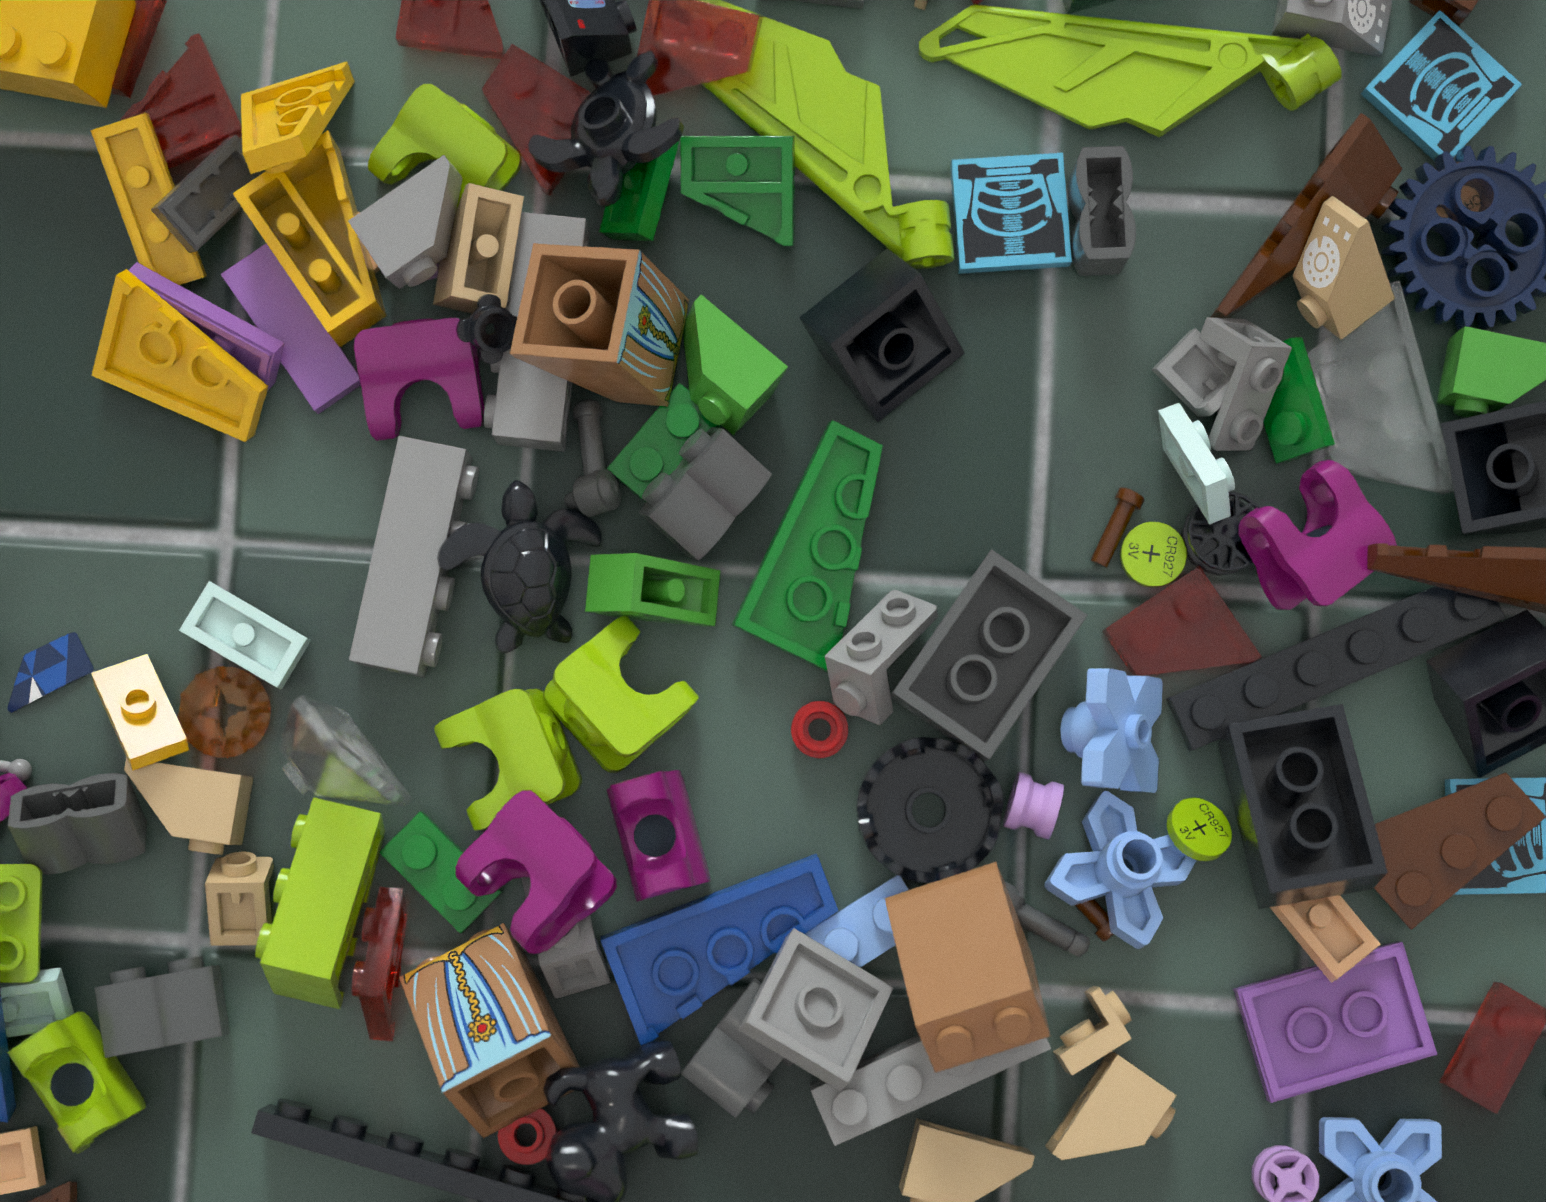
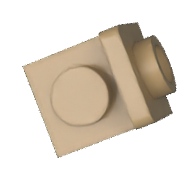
(238, 898)
(1089, 1043)

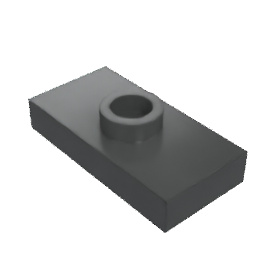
(205, 197)

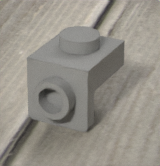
(1195, 374)

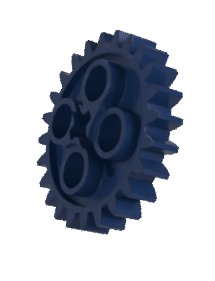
(1447, 278)

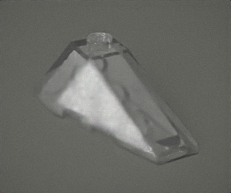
(335, 757)

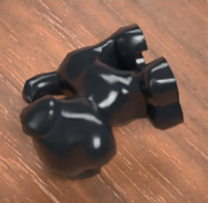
(591, 1156)

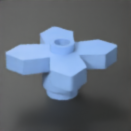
(1115, 730)
(1121, 869)
(1402, 1155)

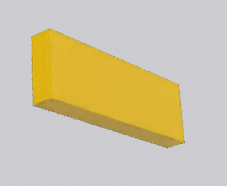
(138, 183)

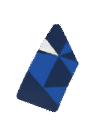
(49, 669)

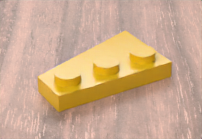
(289, 117)
(173, 363)

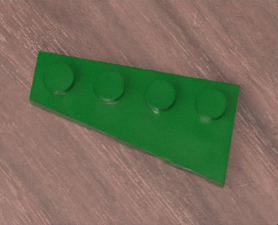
(811, 563)

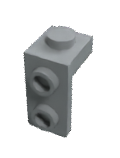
(861, 657)

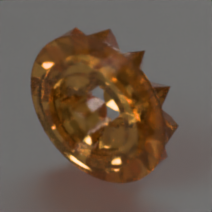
(242, 730)

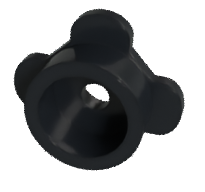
(474, 329)

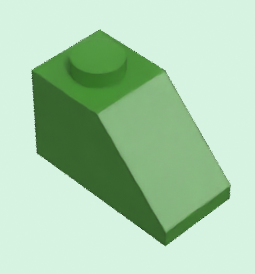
(727, 367)
(1489, 370)
(652, 589)

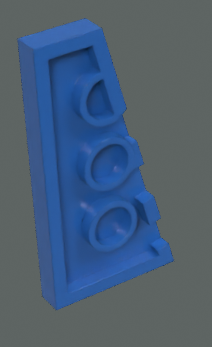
(699, 948)

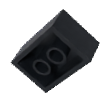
(1301, 806)

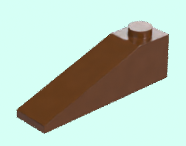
(1354, 172)

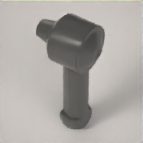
(598, 488)
(1047, 927)

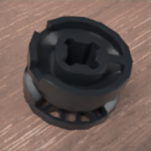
(1218, 545)

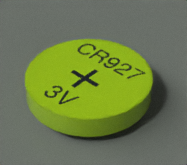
(1153, 554)
(1199, 829)

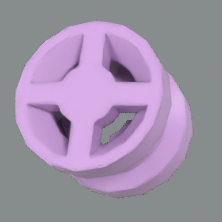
(1033, 805)
(1294, 1183)

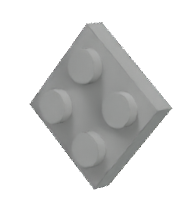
(816, 1009)

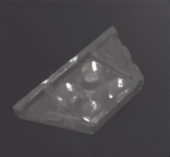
(1382, 402)

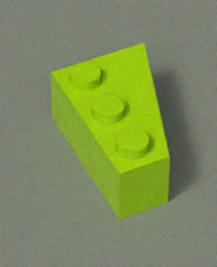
(320, 901)

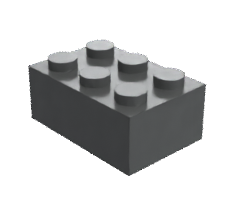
(988, 656)

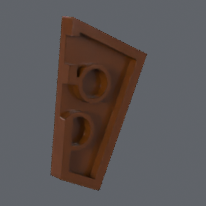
(1449, 842)

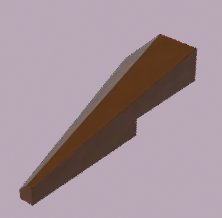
(1493, 572)

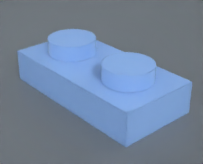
(861, 928)

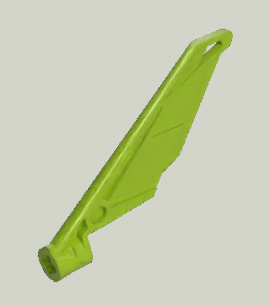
(1125, 69)
(839, 136)

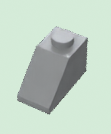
(412, 224)

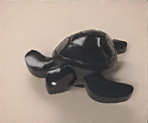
(611, 129)
(524, 565)

